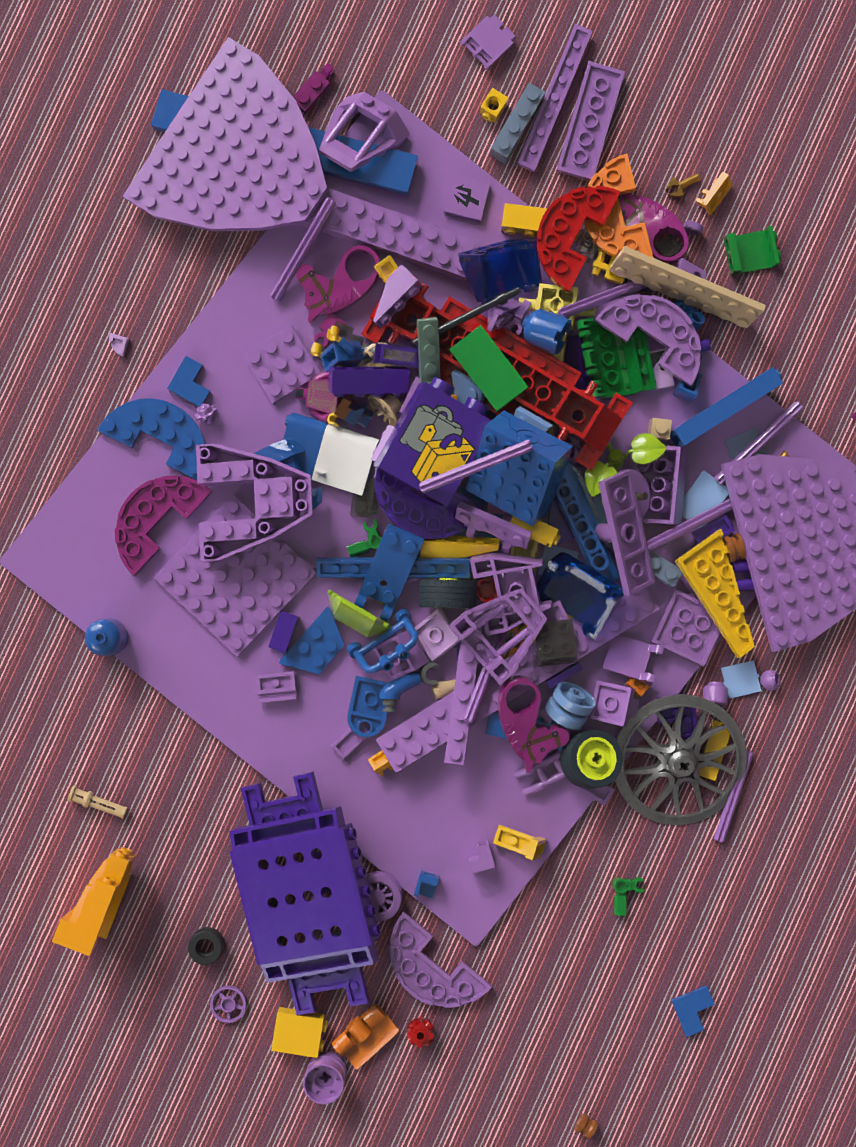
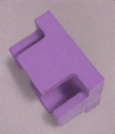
(614, 703)

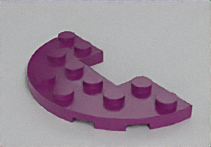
(146, 508)

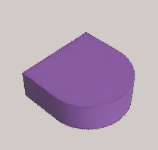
(693, 228)

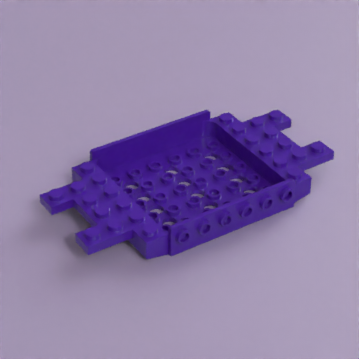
(300, 826)

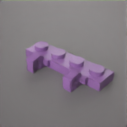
(479, 521)

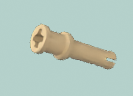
(119, 811)

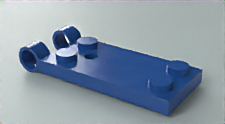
(393, 564)

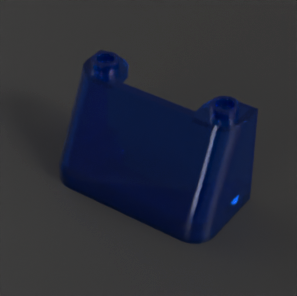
(501, 268)
(582, 592)

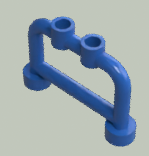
(401, 651)

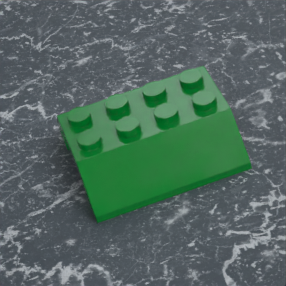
(616, 364)

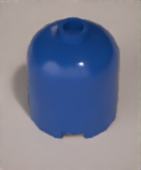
(546, 330)
(106, 637)

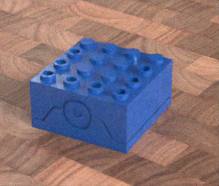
(526, 482)

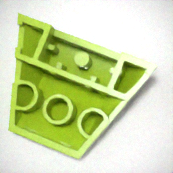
(356, 617)

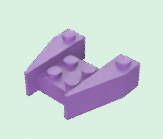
(509, 574)

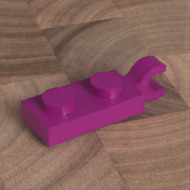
(313, 88)

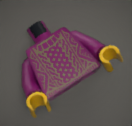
(319, 399)

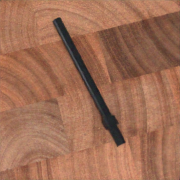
(501, 299)

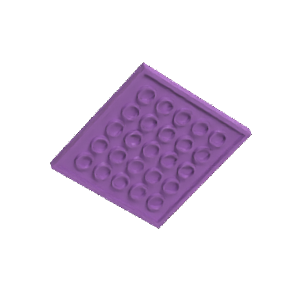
(240, 592)

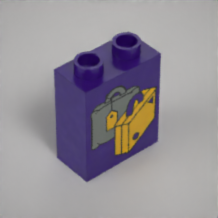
(433, 438)

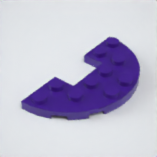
(415, 512)

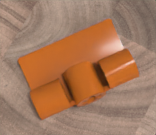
(365, 1036)

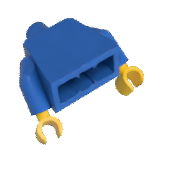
(339, 353)

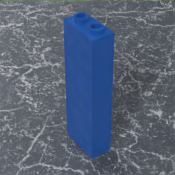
(726, 407)

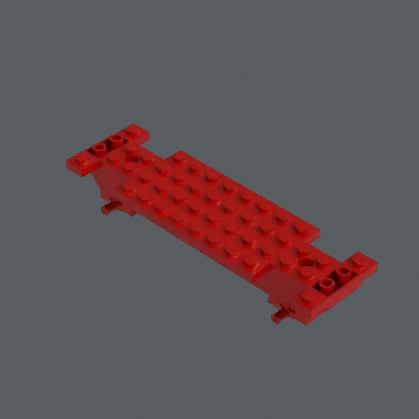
(549, 380)

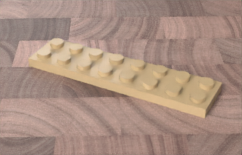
(686, 287)

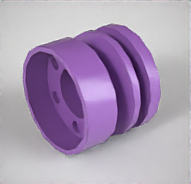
(324, 1088)

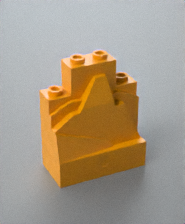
(97, 904)

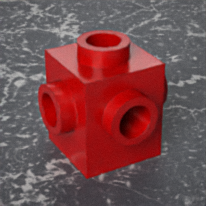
(417, 1026)

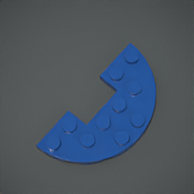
(162, 422)

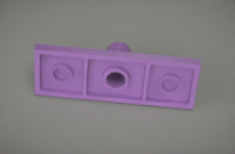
(625, 532)

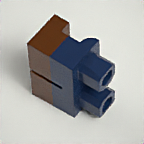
(353, 412)

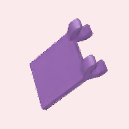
(630, 658)

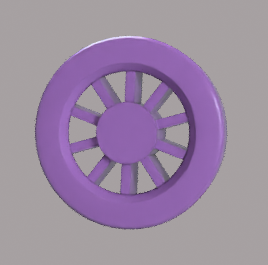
(380, 896)

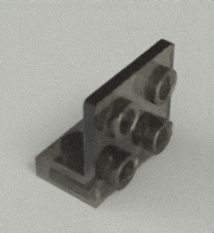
(365, 505)
(556, 643)

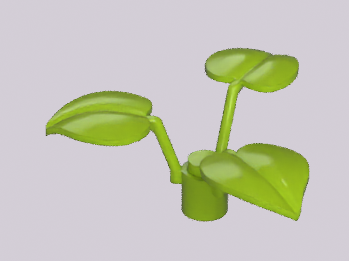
(644, 450)

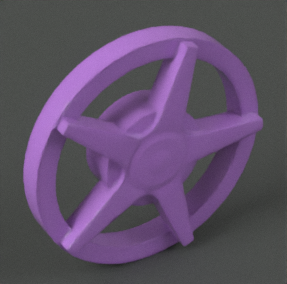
(228, 1004)

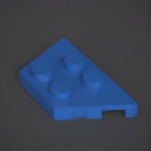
(316, 646)

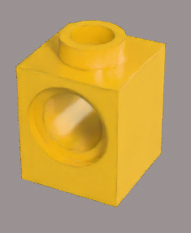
(499, 100)

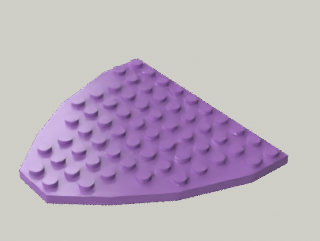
(233, 153)
(797, 542)

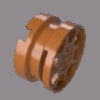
(735, 547)

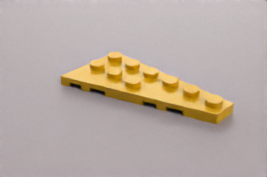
(715, 585)

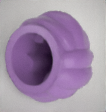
(770, 680)

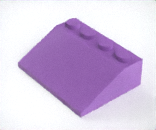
(666, 485)

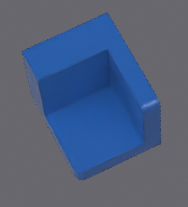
(426, 884)

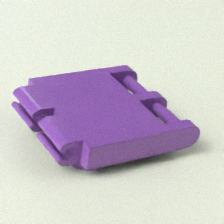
(489, 41)

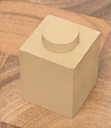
(660, 428)

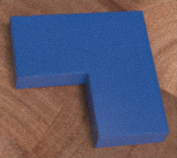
(184, 384)
(688, 1006)

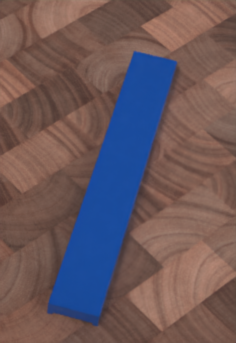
(389, 172)

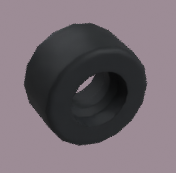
(201, 957)

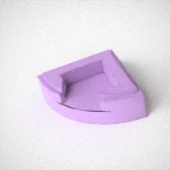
(119, 344)

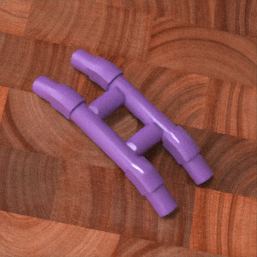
(538, 767)

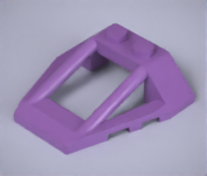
(388, 119)
(482, 649)

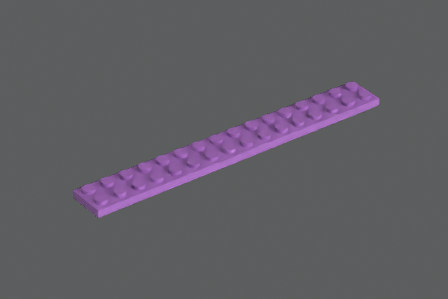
(430, 727)

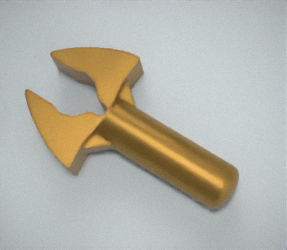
(681, 185)

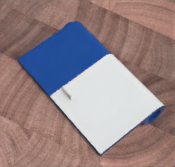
(332, 452)

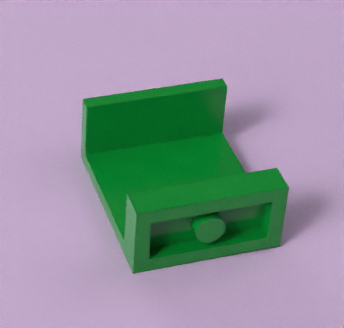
(752, 251)

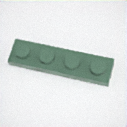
(428, 349)

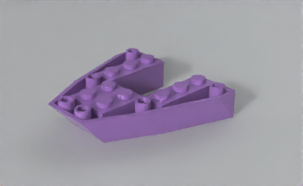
(280, 497)

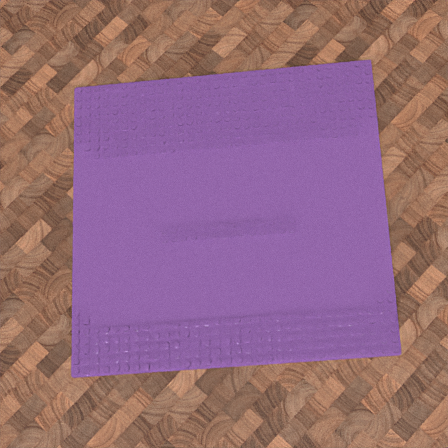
(431, 809)

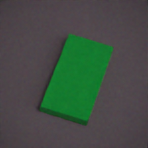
(489, 368)

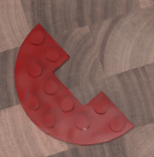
(561, 226)

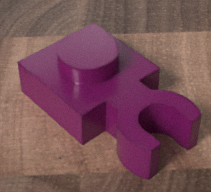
(327, 323)

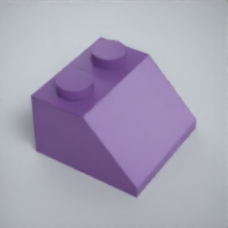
(402, 667)

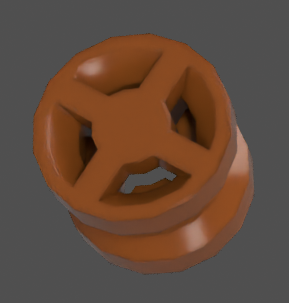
(586, 1126)

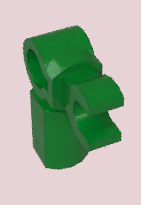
(363, 546)
(620, 898)

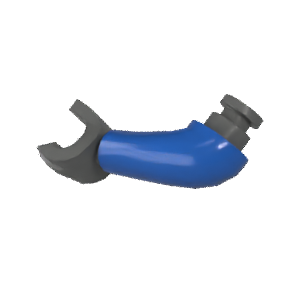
(396, 687)

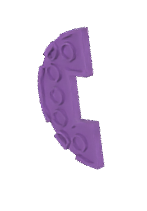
(662, 322)
(423, 976)

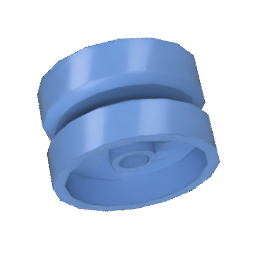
(570, 705)

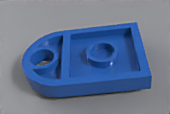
(366, 706)

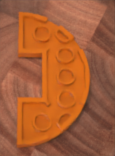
(614, 234)

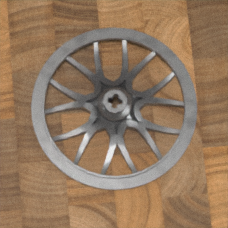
(680, 751)

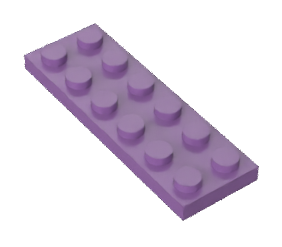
(590, 121)

